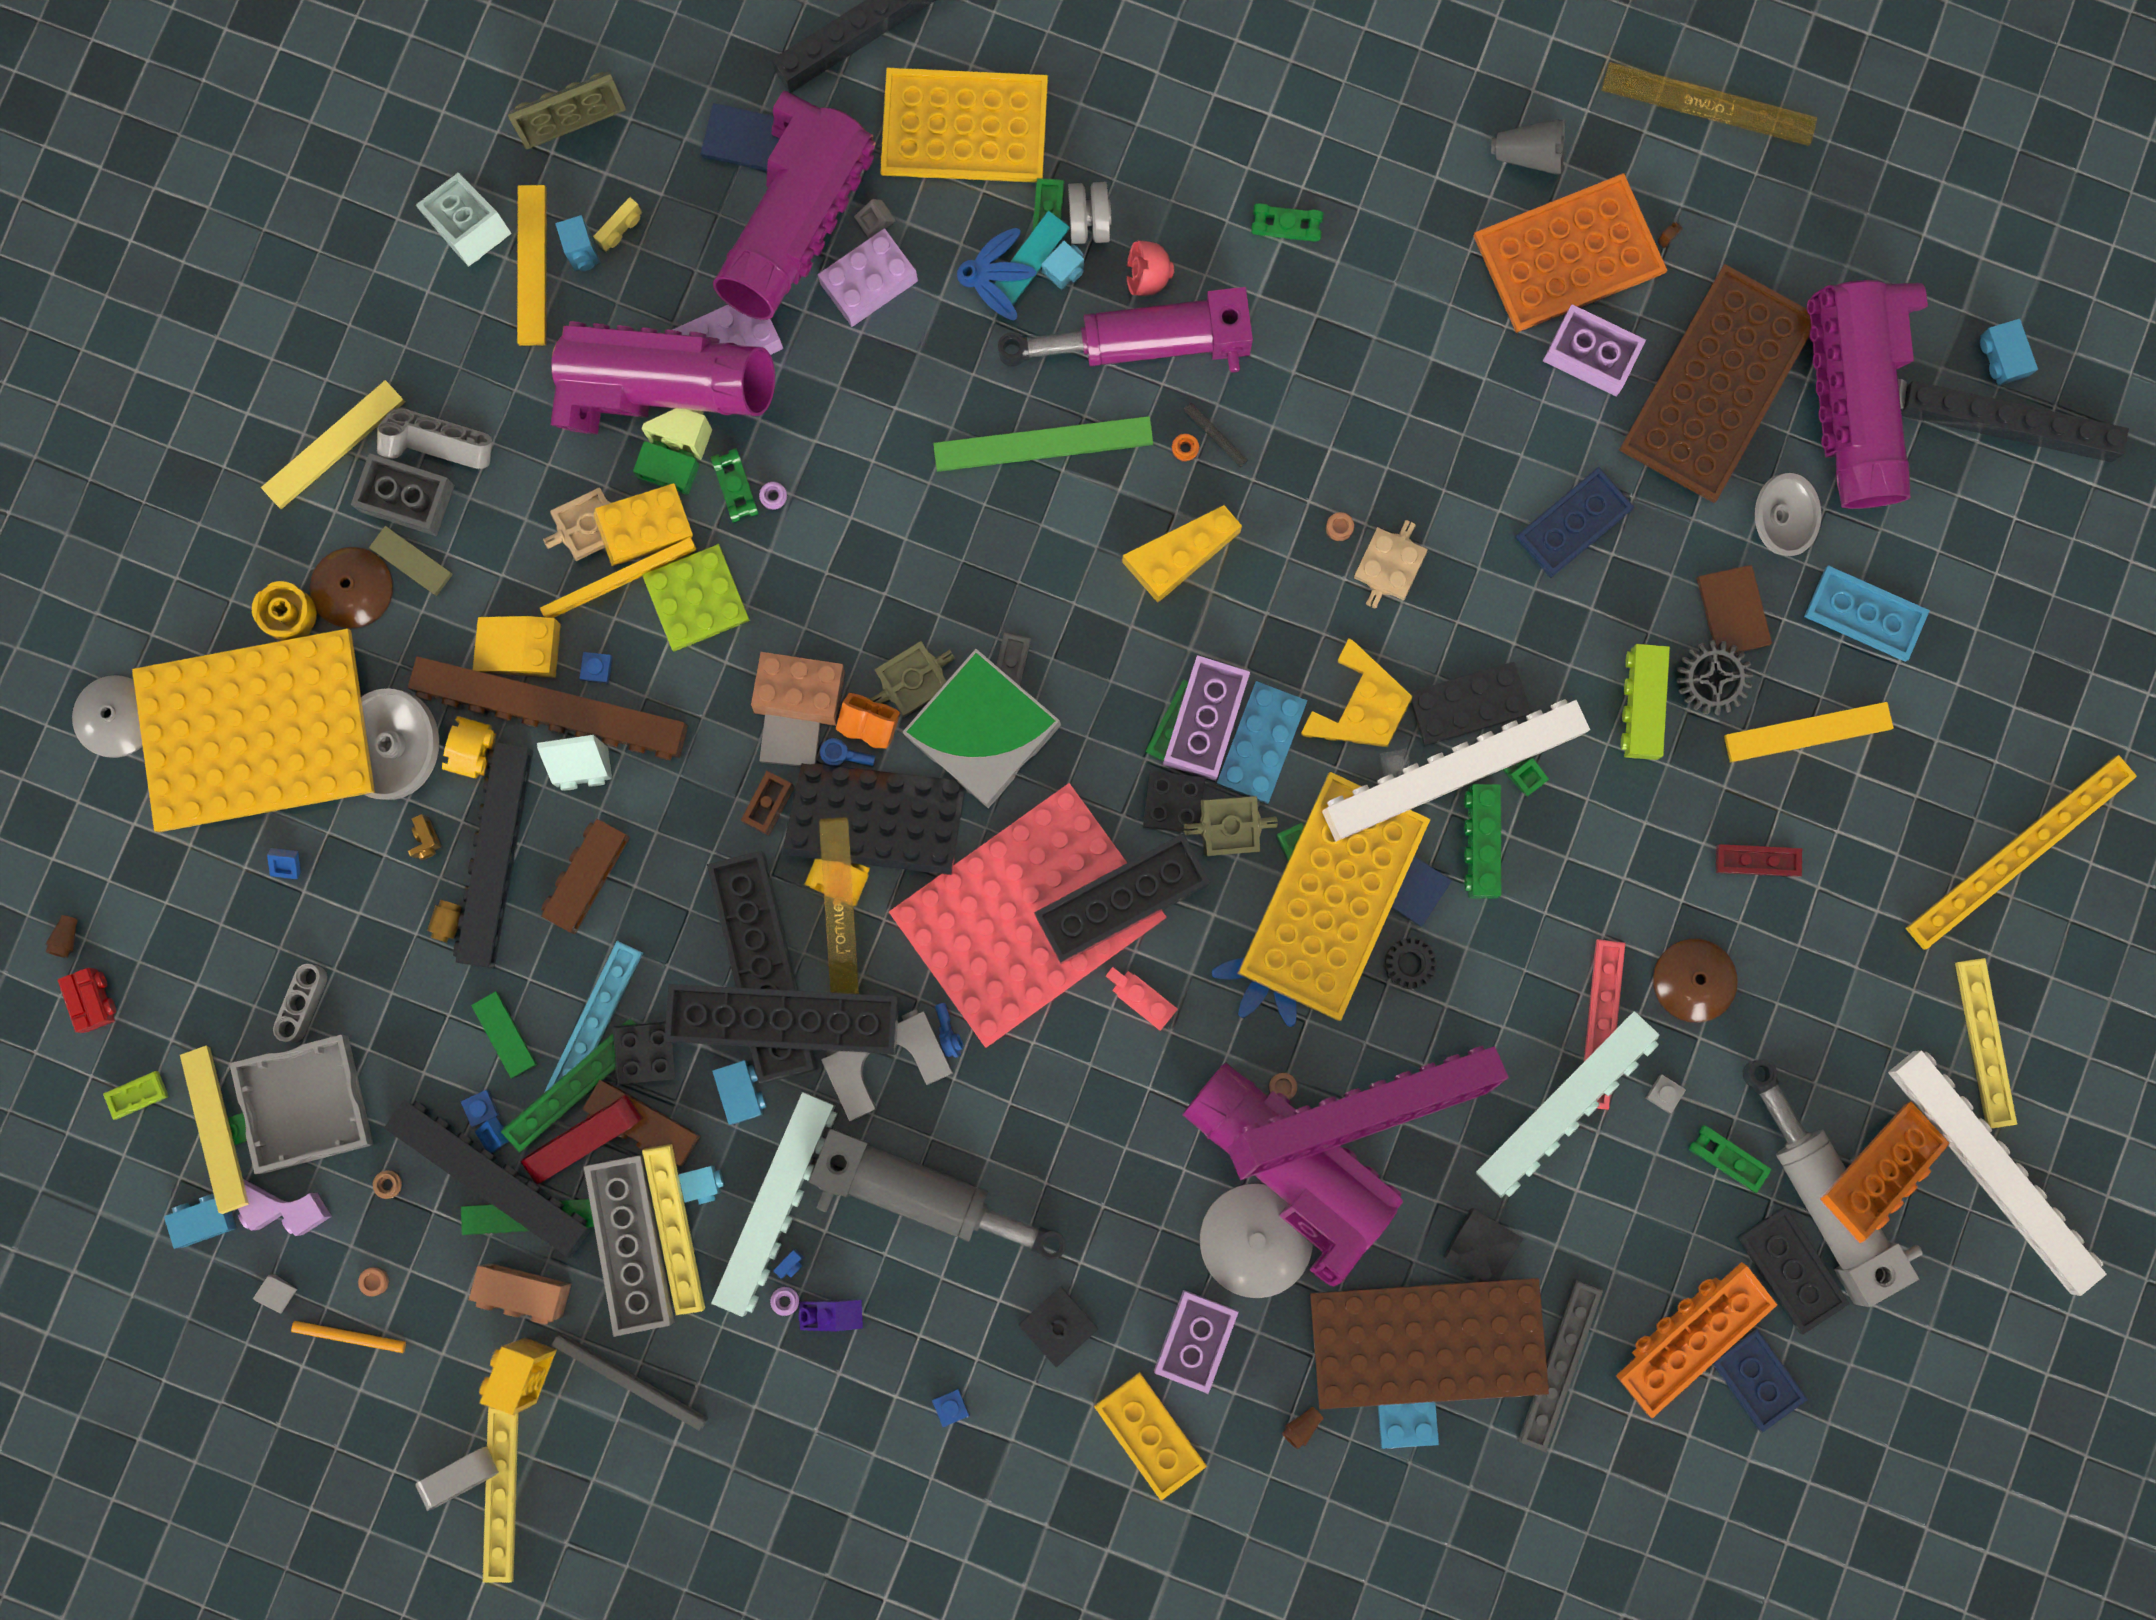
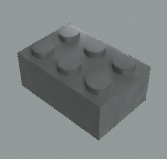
(402, 494)

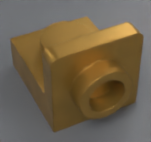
(425, 833)

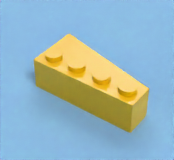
(1178, 554)

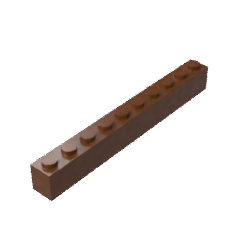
(547, 707)

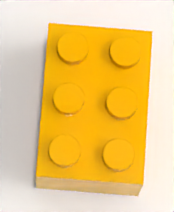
(642, 524)

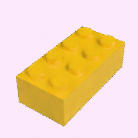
(517, 1376)

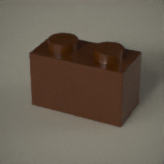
(767, 803)

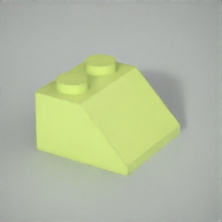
(680, 430)

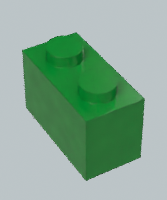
(666, 467)

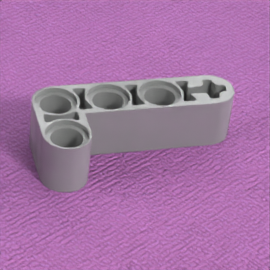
(432, 436)

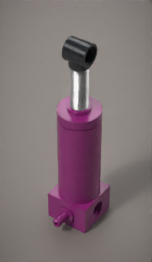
(1150, 333)

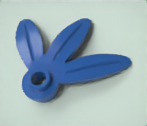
(984, 272)
(1256, 993)

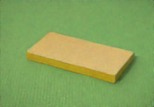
(1150, 1436)

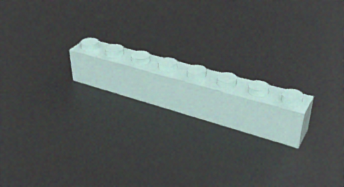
(1567, 1104)
(773, 1205)

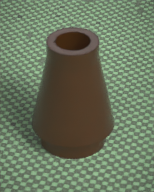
(62, 938)
(1302, 1428)

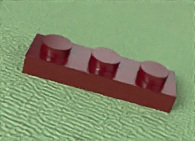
(1759, 860)

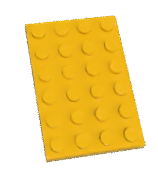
(964, 125)

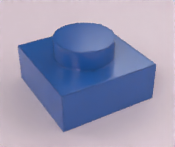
(595, 667)
(284, 863)
(480, 1108)
(491, 1135)
(789, 1265)
(950, 1407)

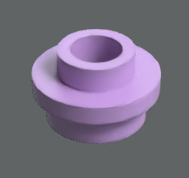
(769, 488)
(776, 1305)

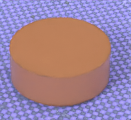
(1339, 526)
(1283, 1084)
(373, 1281)

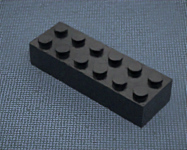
(1122, 898)

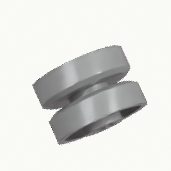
(1090, 212)

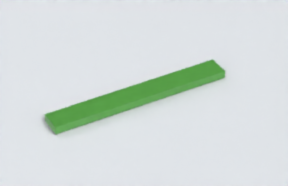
(1043, 444)

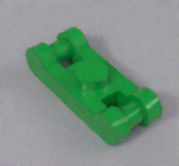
(1287, 223)
(734, 485)

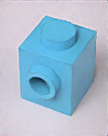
(1064, 265)
(701, 1184)

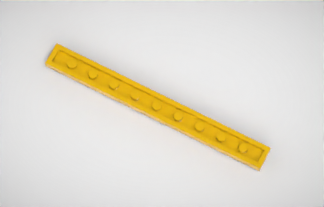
(2021, 852)

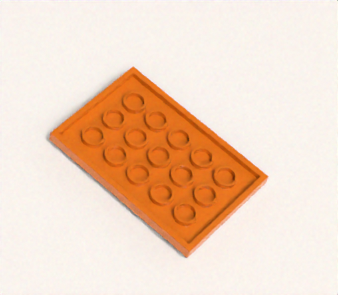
(1570, 252)

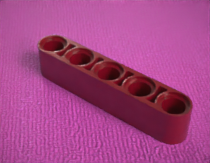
(581, 1139)

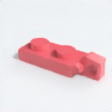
(1142, 998)

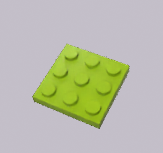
(695, 597)

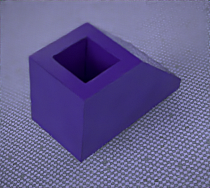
(830, 1315)

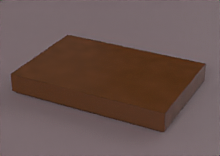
(1734, 609)

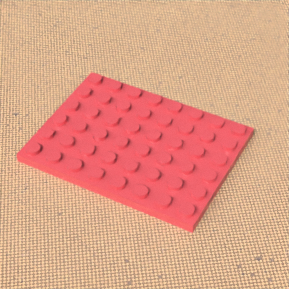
(981, 923)

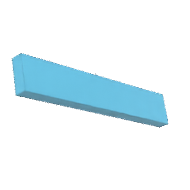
(599, 1008)

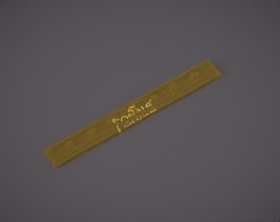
(1709, 103)
(839, 905)

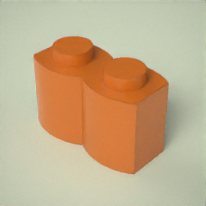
(867, 721)

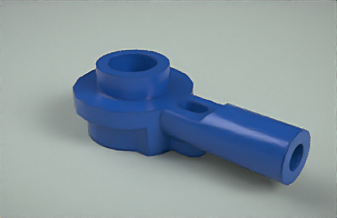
(835, 753)
(950, 1042)

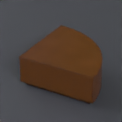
(1669, 234)

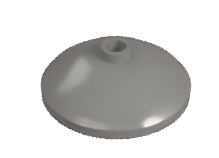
(1788, 514)
(113, 735)

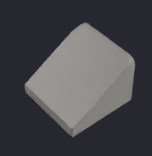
(874, 217)
(275, 1293)

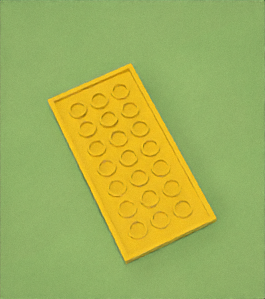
(1331, 905)

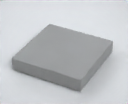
(789, 741)

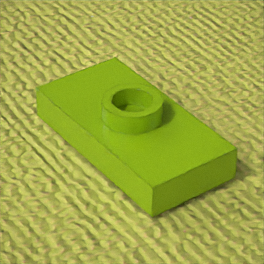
(135, 1095)

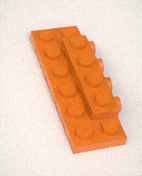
(1885, 1172)
(1694, 1337)

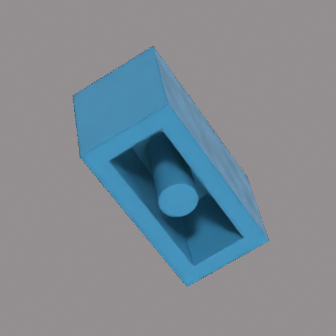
(578, 243)
(2008, 352)
(739, 1092)
(197, 1223)

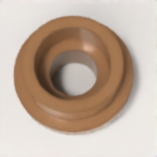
(378, 1184)

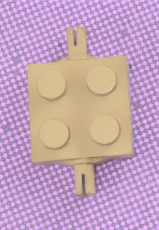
(577, 525)
(1390, 564)

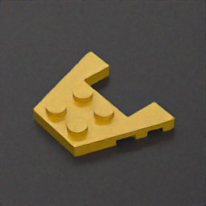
(1373, 708)

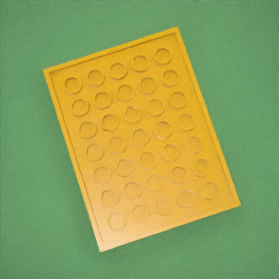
(253, 730)

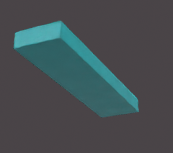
(1034, 252)

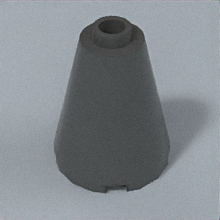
(1533, 146)

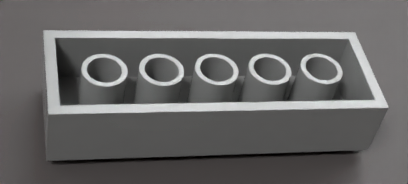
(629, 1245)

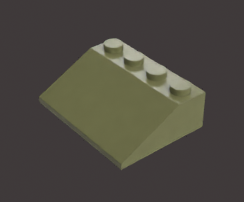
(566, 110)

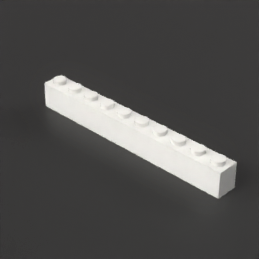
(1455, 770)
(1997, 1173)

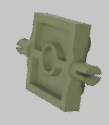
(911, 678)
(1230, 825)

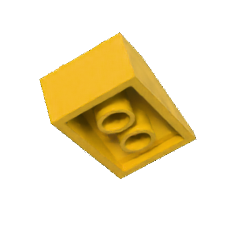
(517, 646)

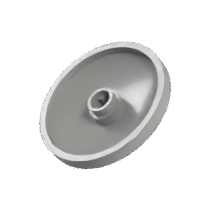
(400, 742)
(1250, 1244)

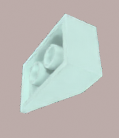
(464, 219)
(576, 761)

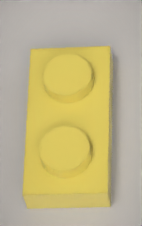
(611, 232)

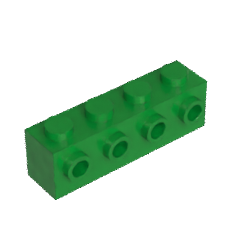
(1484, 841)

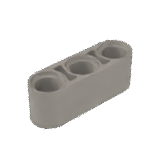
(288, 1010)
(457, 1478)

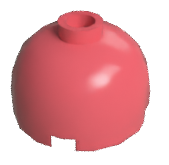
(1149, 268)

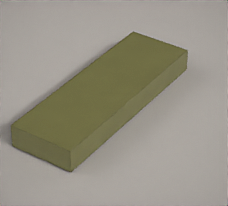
(410, 561)

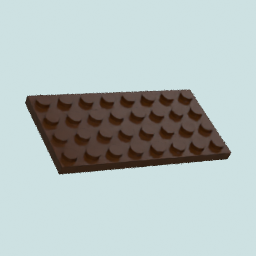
(1718, 383)
(1429, 1343)

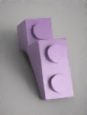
(265, 1208)

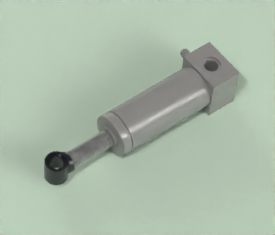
(1813, 1169)

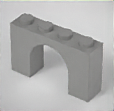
(846, 1068)

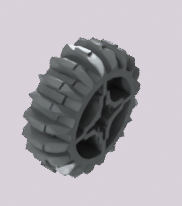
(1714, 664)

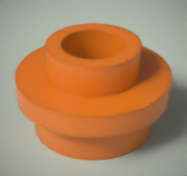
(1185, 439)

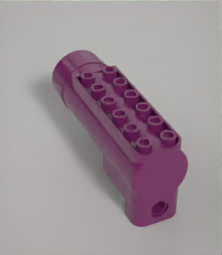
(807, 187)
(1858, 345)
(630, 370)
(1327, 1194)

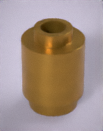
(444, 921)

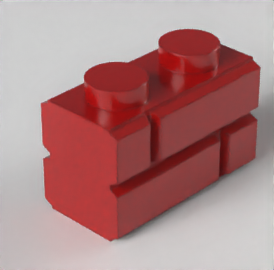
(87, 999)

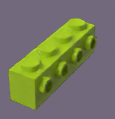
(1646, 701)

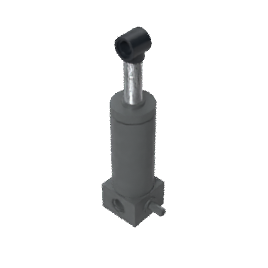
(916, 1193)

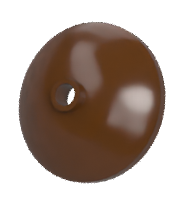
(365, 597)
(1676, 983)

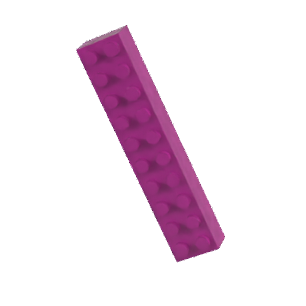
(1366, 1112)

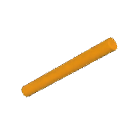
(348, 1336)

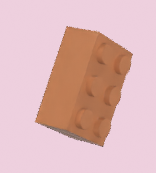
(798, 688)
(519, 1293)

